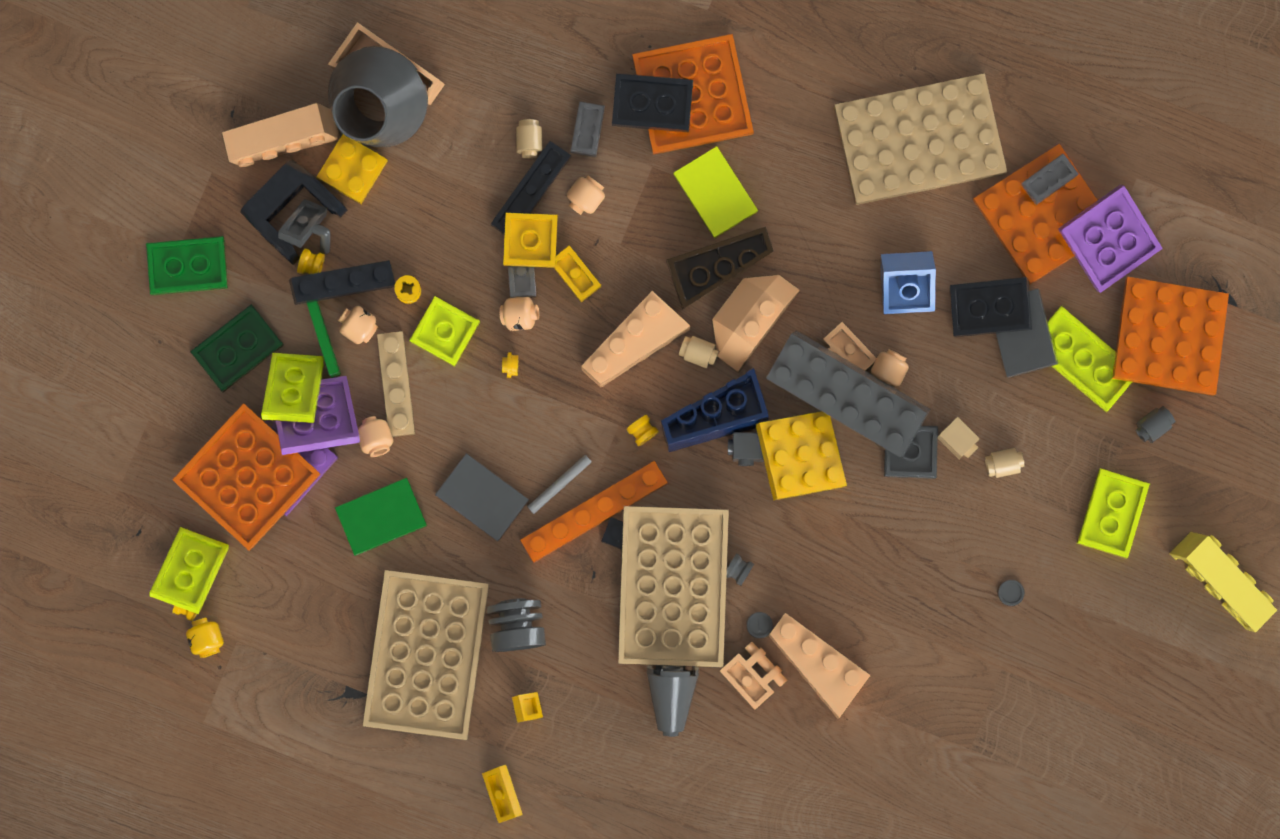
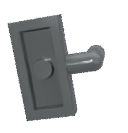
(303, 223)

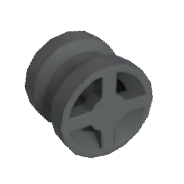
(739, 569)

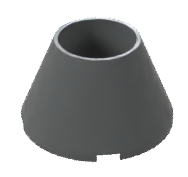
(396, 85)

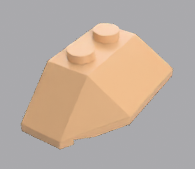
(750, 316)

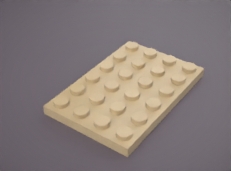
(920, 139)
(673, 586)
(425, 655)

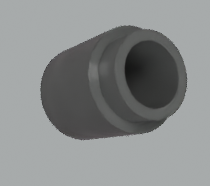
(1155, 424)

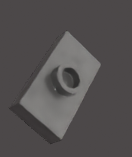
(587, 129)
(1049, 179)

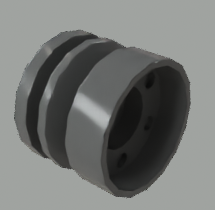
(516, 625)

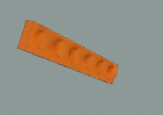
(593, 511)

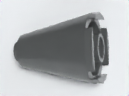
(671, 696)

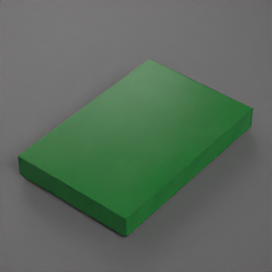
(187, 265)
(380, 516)

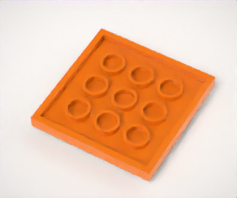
(718, 91)
(1029, 229)
(1170, 336)
(245, 477)

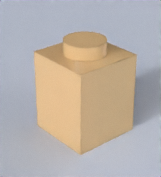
(959, 439)

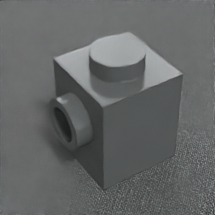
(745, 449)

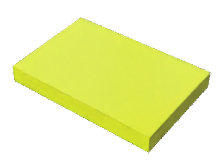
(715, 192)
(292, 387)
(1113, 513)
(189, 570)

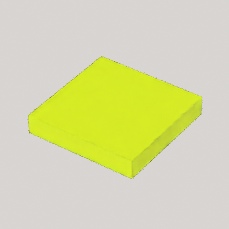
(444, 331)

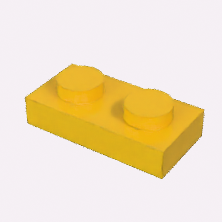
(576, 274)
(502, 794)

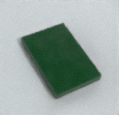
(236, 348)

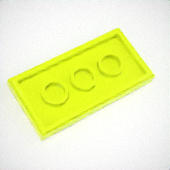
(1085, 359)

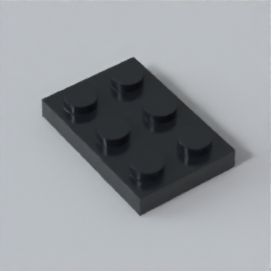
(652, 102)
(991, 307)

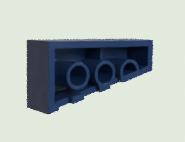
(718, 414)

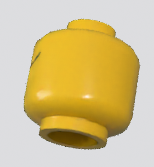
(204, 638)

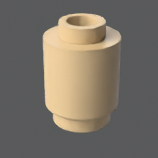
(529, 138)
(698, 351)
(1004, 463)

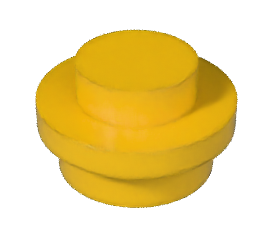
(510, 365)

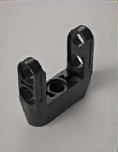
(277, 194)

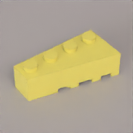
(1225, 580)

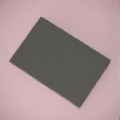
(1028, 349)
(482, 497)

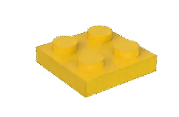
(352, 169)
(530, 240)

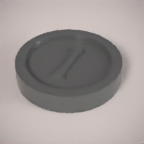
(1011, 593)
(759, 625)

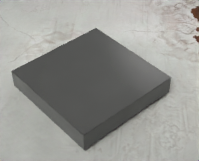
(919, 459)

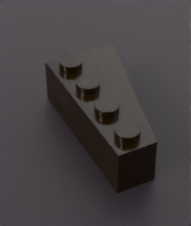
(711, 266)

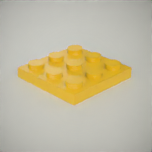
(800, 455)

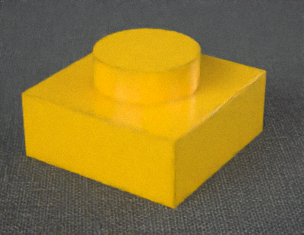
(527, 707)

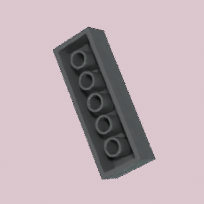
(848, 393)

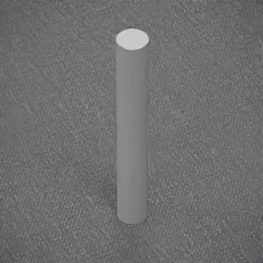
(559, 484)

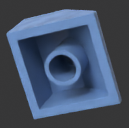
(908, 282)

